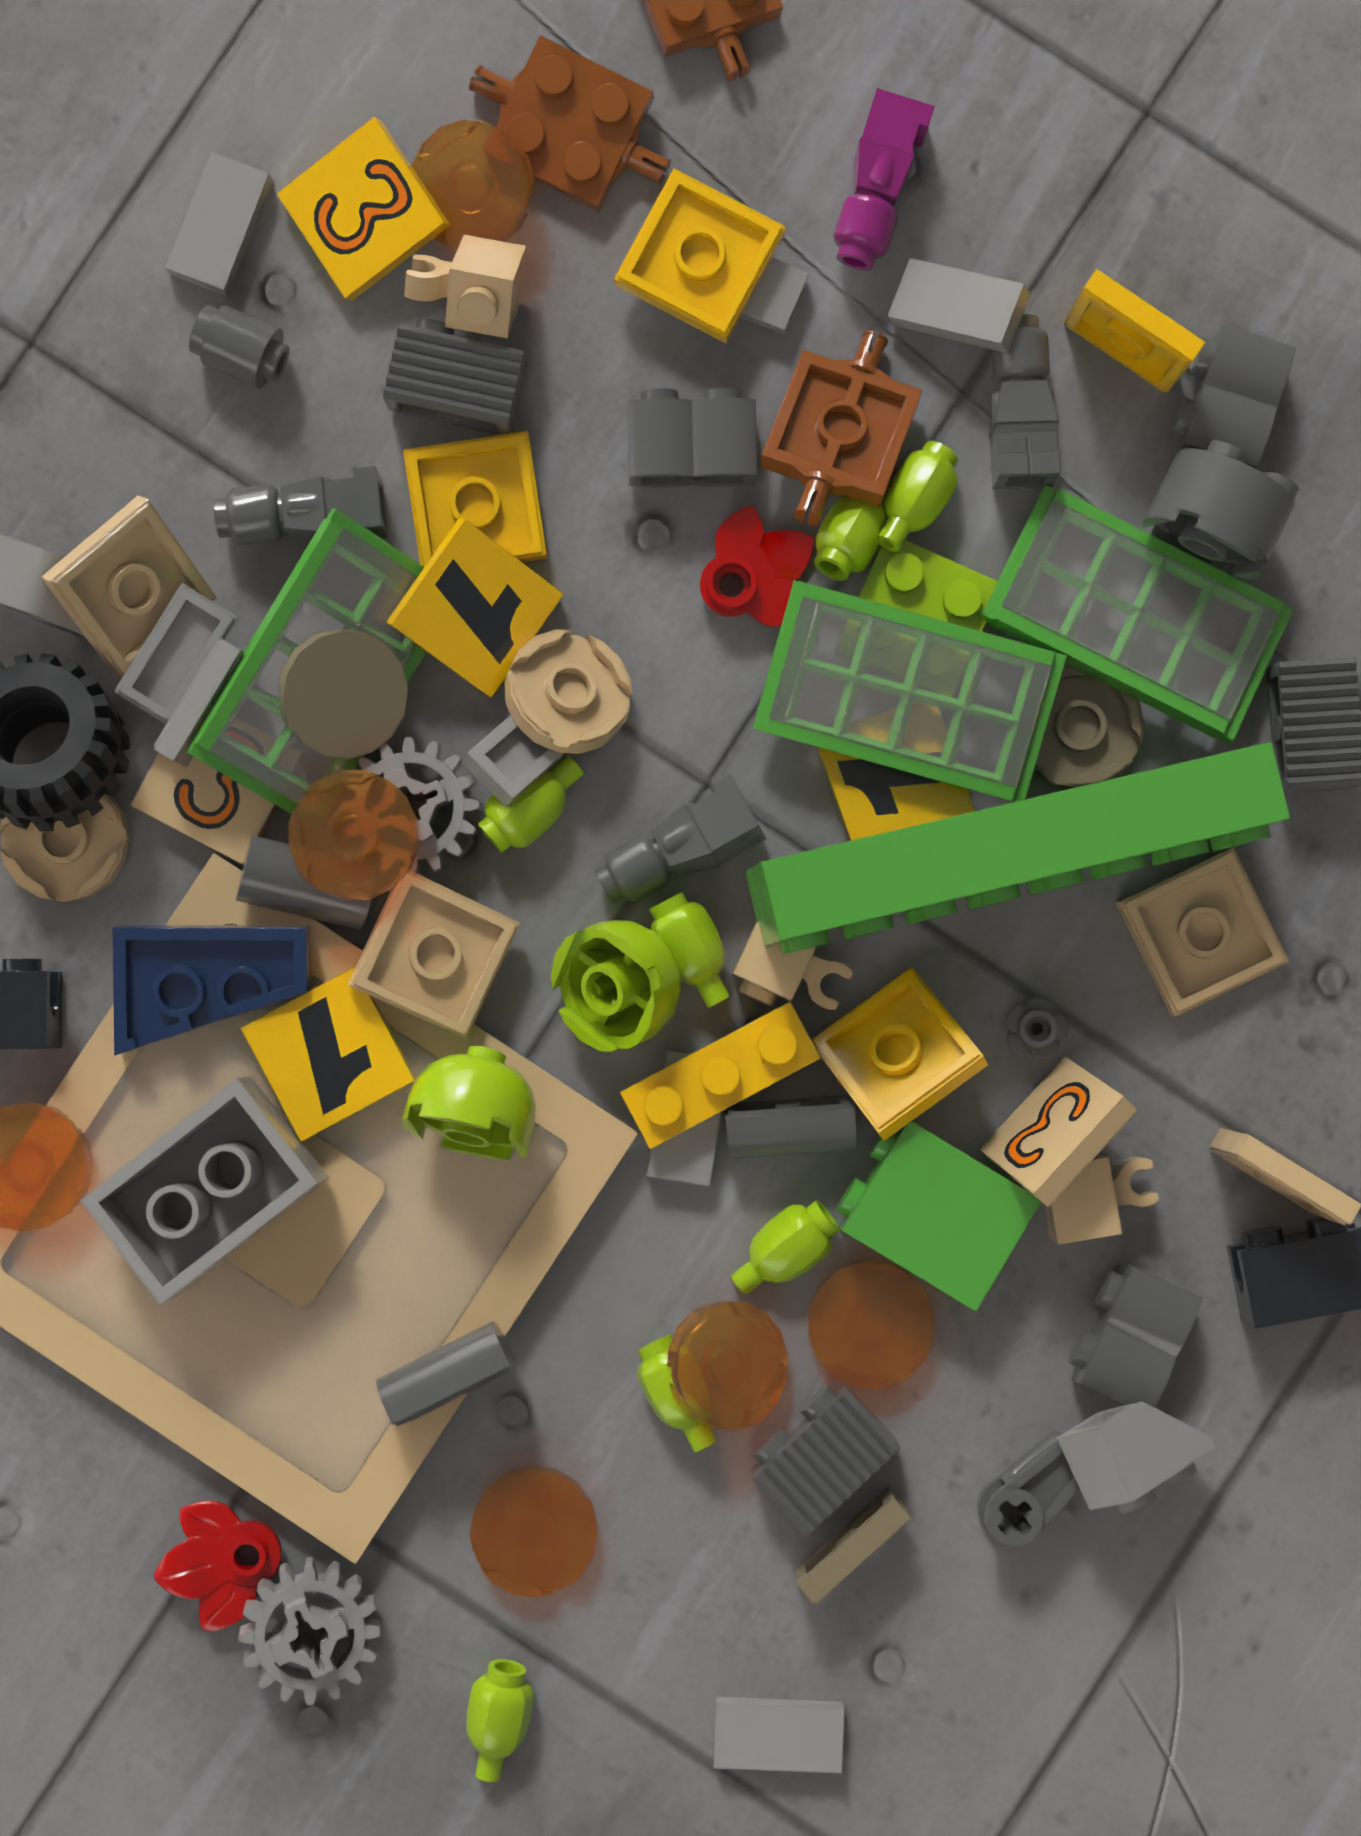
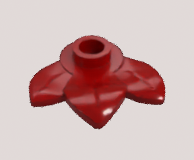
(761, 561)
(209, 1563)

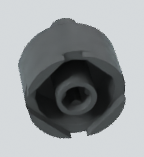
(1222, 508)

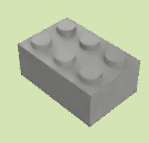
(204, 1189)

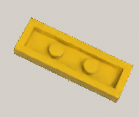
(720, 1075)

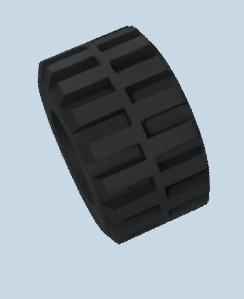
(84, 763)

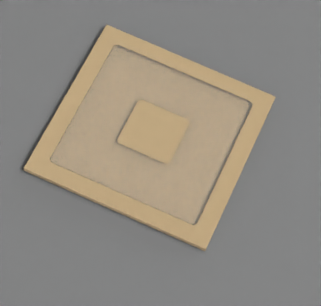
(282, 1342)

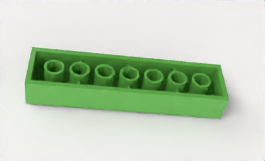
(1023, 842)

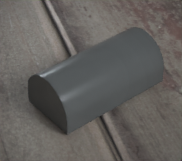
(275, 883)
(790, 1127)
(445, 1374)

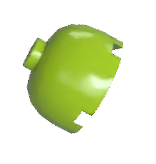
(616, 984)
(473, 1104)

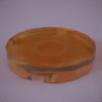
(476, 180)
(354, 835)
(41, 1166)
(871, 1324)
(727, 1365)
(534, 1531)

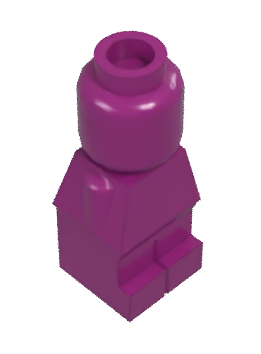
(879, 175)

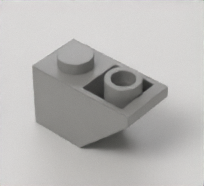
(1129, 1452)

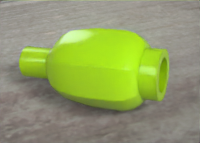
(918, 493)
(848, 537)
(532, 811)
(694, 944)
(787, 1246)
(654, 1381)
(498, 1715)

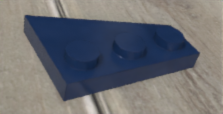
(199, 974)

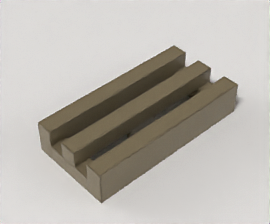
(851, 1545)

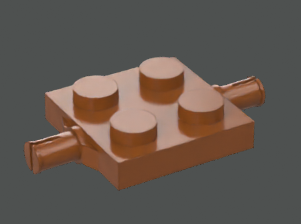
(708, 25)
(574, 121)
(841, 428)

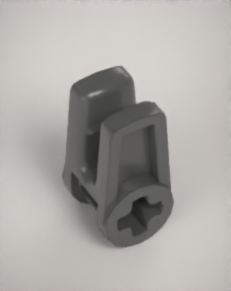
(1039, 1488)

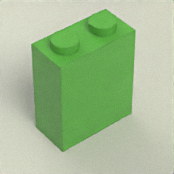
(937, 1213)

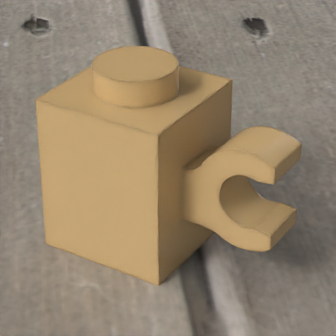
(479, 284)
(771, 974)
(1091, 1201)

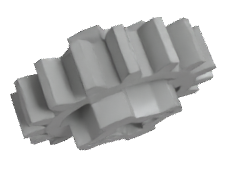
(440, 795)
(286, 1643)

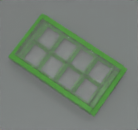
(339, 583)
(1137, 613)
(909, 691)

